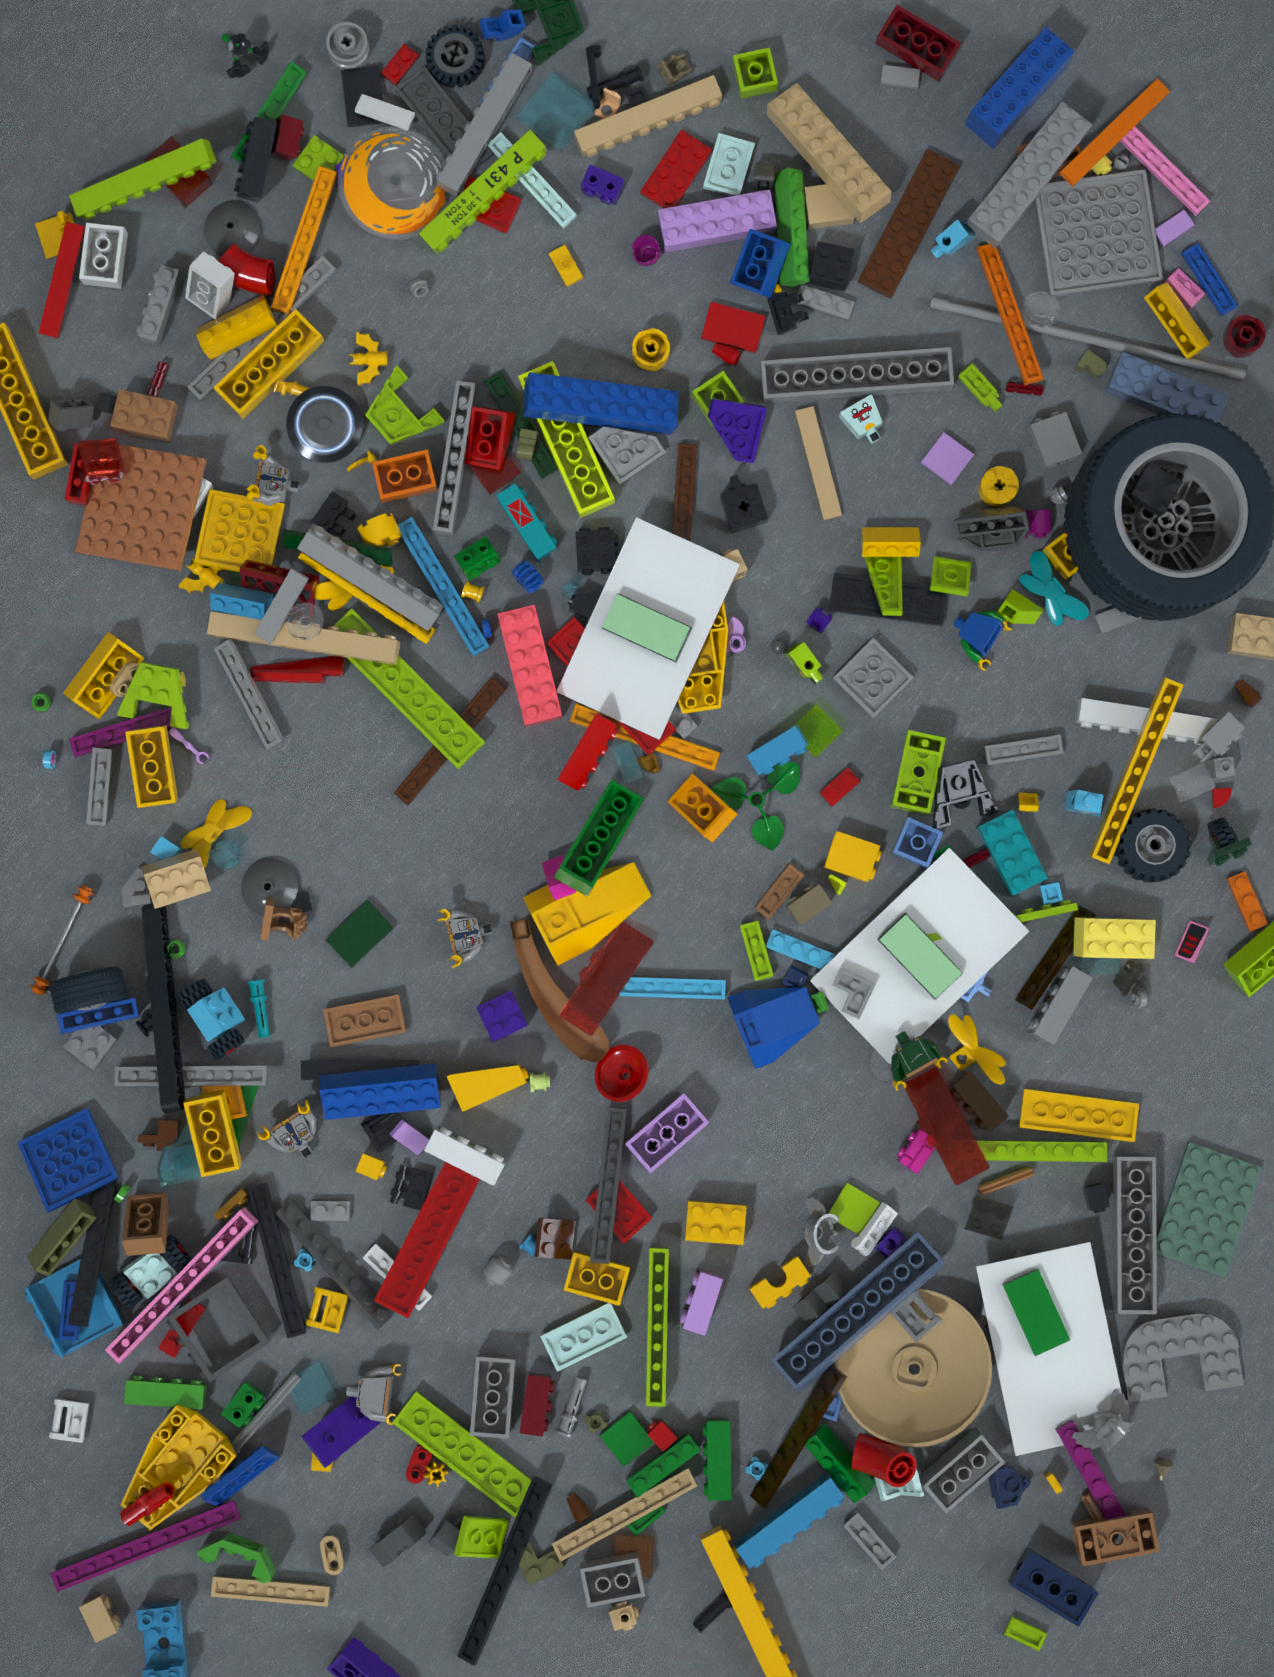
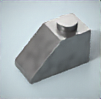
(763, 176)

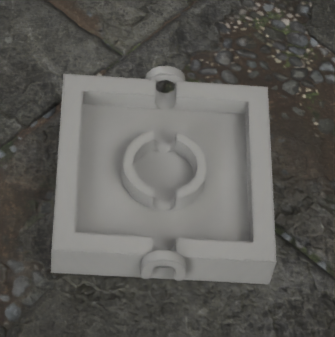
(91, 1045)

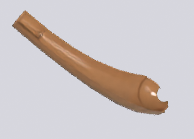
(552, 1000)

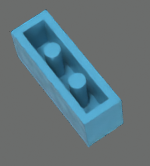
(240, 601)
(778, 751)

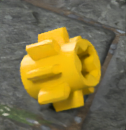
(435, 1468)

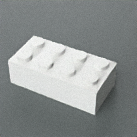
(465, 1156)

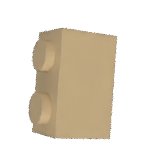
(100, 1617)

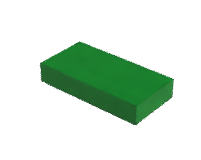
(643, 1522)

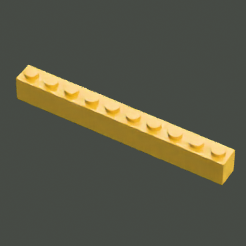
(1136, 770)
(745, 1604)

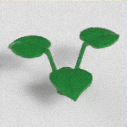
(766, 830)

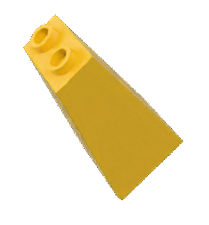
(482, 1085)

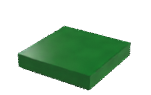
(626, 1438)

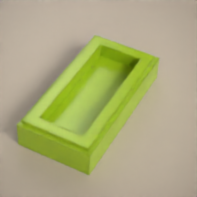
(1025, 1633)

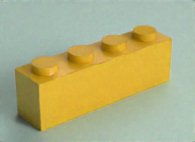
(1177, 320)

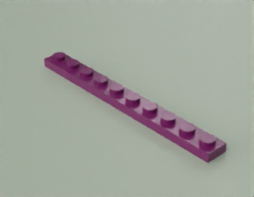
(145, 1545)

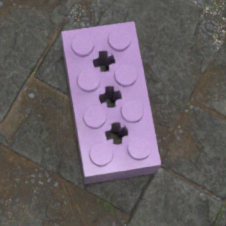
(654, 1129)

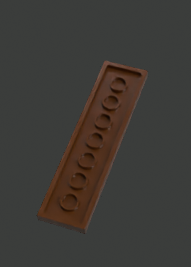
(908, 223)

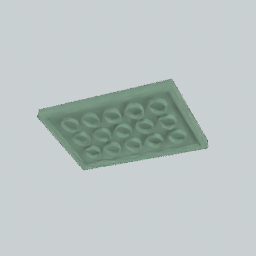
(1207, 1209)

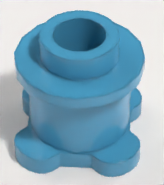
(529, 1245)

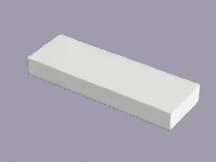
(384, 112)

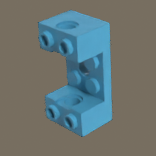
(160, 1621)

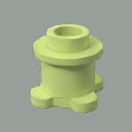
(539, 1081)

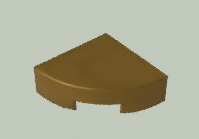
(649, 763)

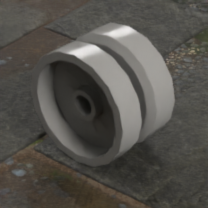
(347, 46)

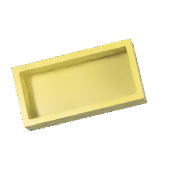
(1114, 938)

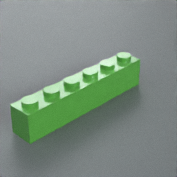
(792, 225)

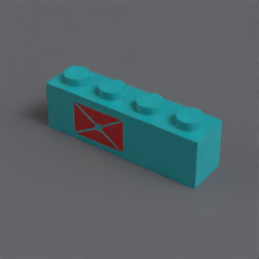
(526, 522)

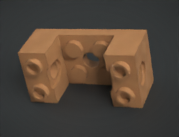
(1094, 1539)

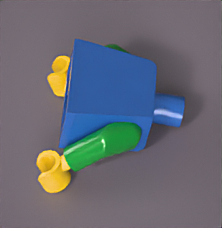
(980, 633)

